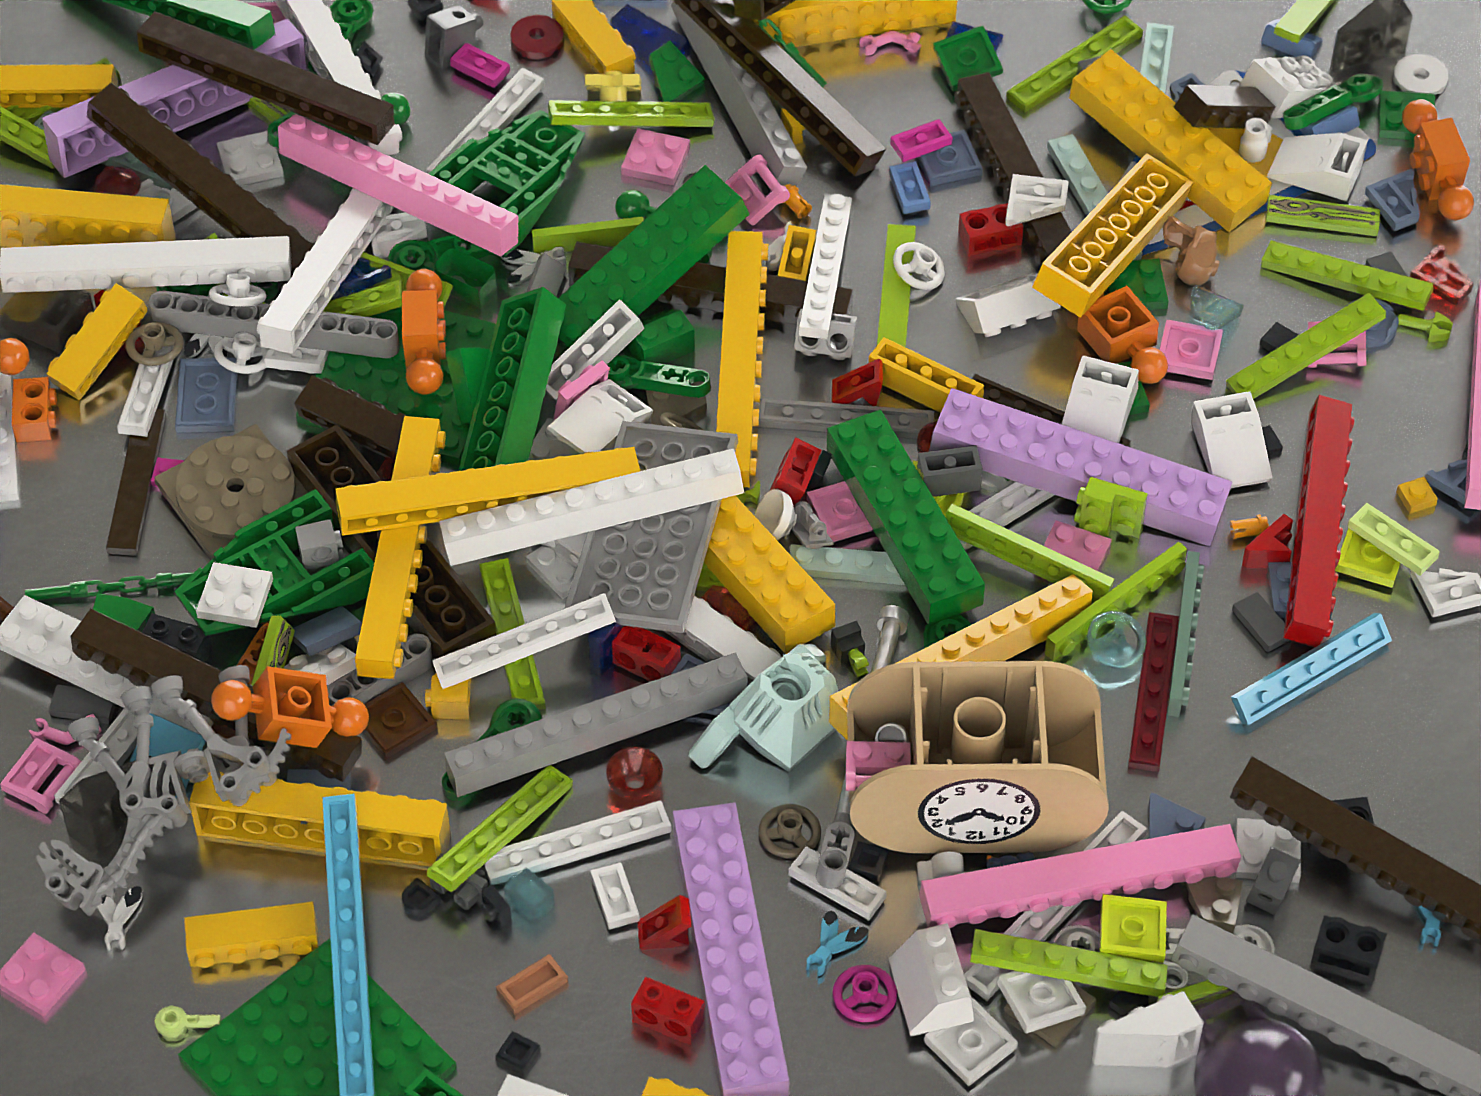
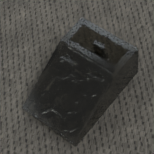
(1372, 34)
(46, 316)
(94, 810)

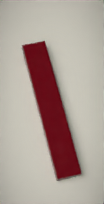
(1153, 692)

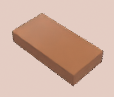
(532, 984)

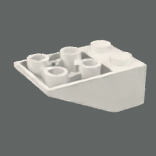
(1286, 80)
(1320, 163)
(1101, 398)
(596, 418)
(1232, 439)
(1150, 1035)

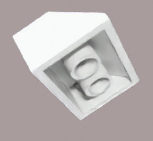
(1005, 305)
(931, 981)

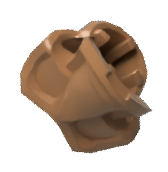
(1197, 251)

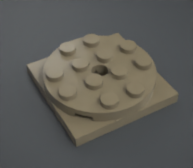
(201, 485)

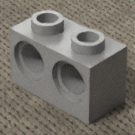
(839, 351)
(319, 545)

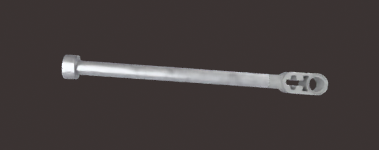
(892, 624)

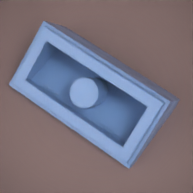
(1307, 46)
(1337, 122)

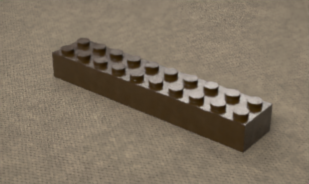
(443, 603)

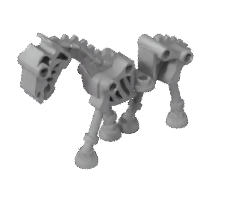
(151, 785)

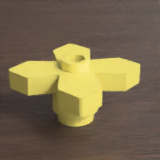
(613, 85)

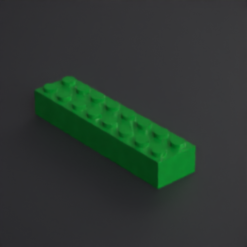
(654, 253)
(514, 380)
(905, 517)

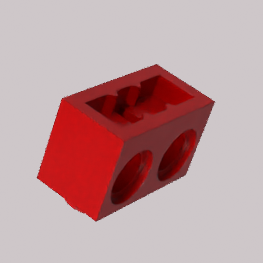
(986, 230)
(796, 469)
(645, 653)
(668, 1010)

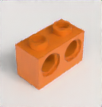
(33, 409)

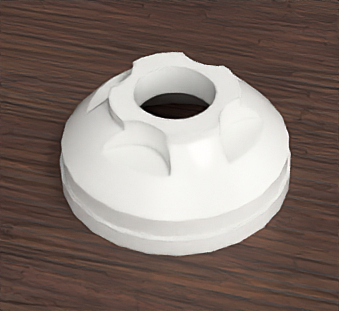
(776, 513)

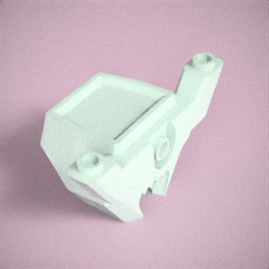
(777, 713)

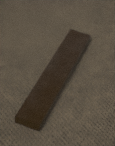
(1013, 399)
(135, 489)

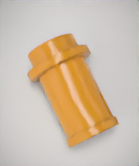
(797, 202)
(1248, 527)

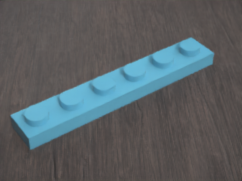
(1311, 668)

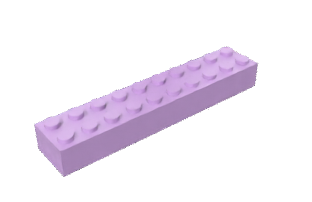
(171, 97)
(1064, 460)
(730, 952)

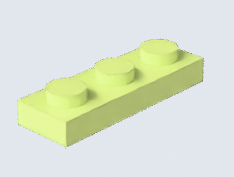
(1393, 539)

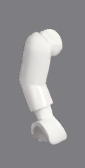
(775, 251)

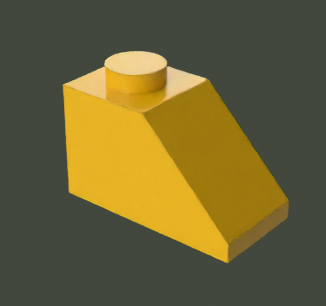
(797, 253)
(448, 702)

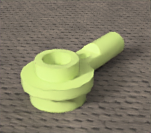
(174, 1022)

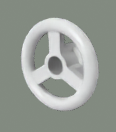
(923, 260)
(239, 292)
(243, 347)

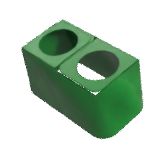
(460, 264)

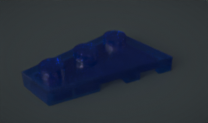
(645, 33)

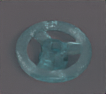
(1104, 648)

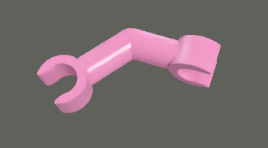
(872, 43)
(52, 733)

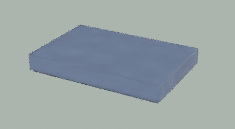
(206, 396)

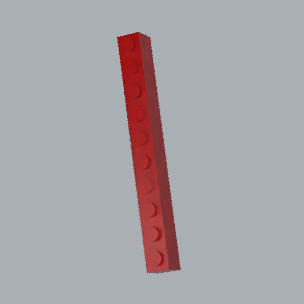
(1318, 522)

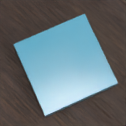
(171, 737)

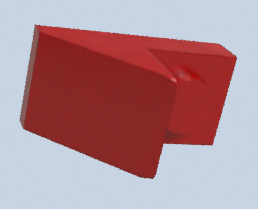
(859, 383)
(1270, 545)
(666, 925)

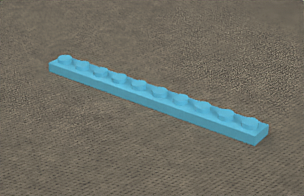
(348, 946)

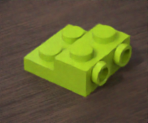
(1110, 507)

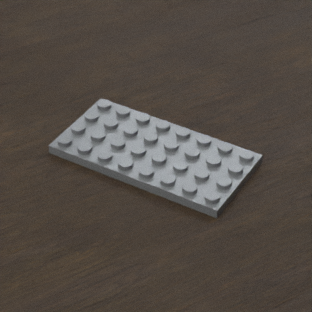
(655, 561)

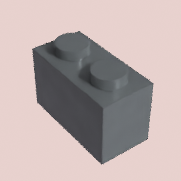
(951, 470)

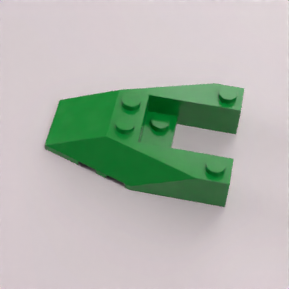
(521, 160)
(270, 547)

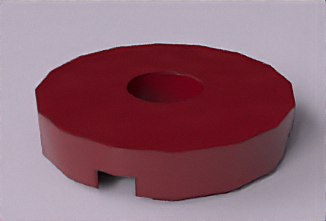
(533, 25)

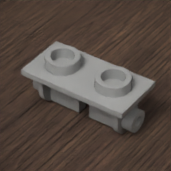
(809, 528)

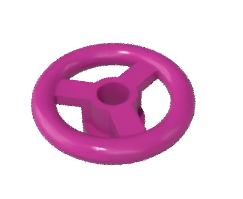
(865, 978)

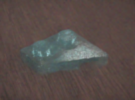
(1213, 309)

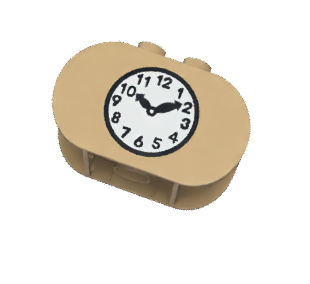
(996, 759)

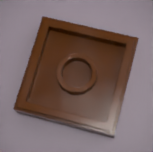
(397, 720)

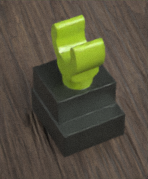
(850, 646)

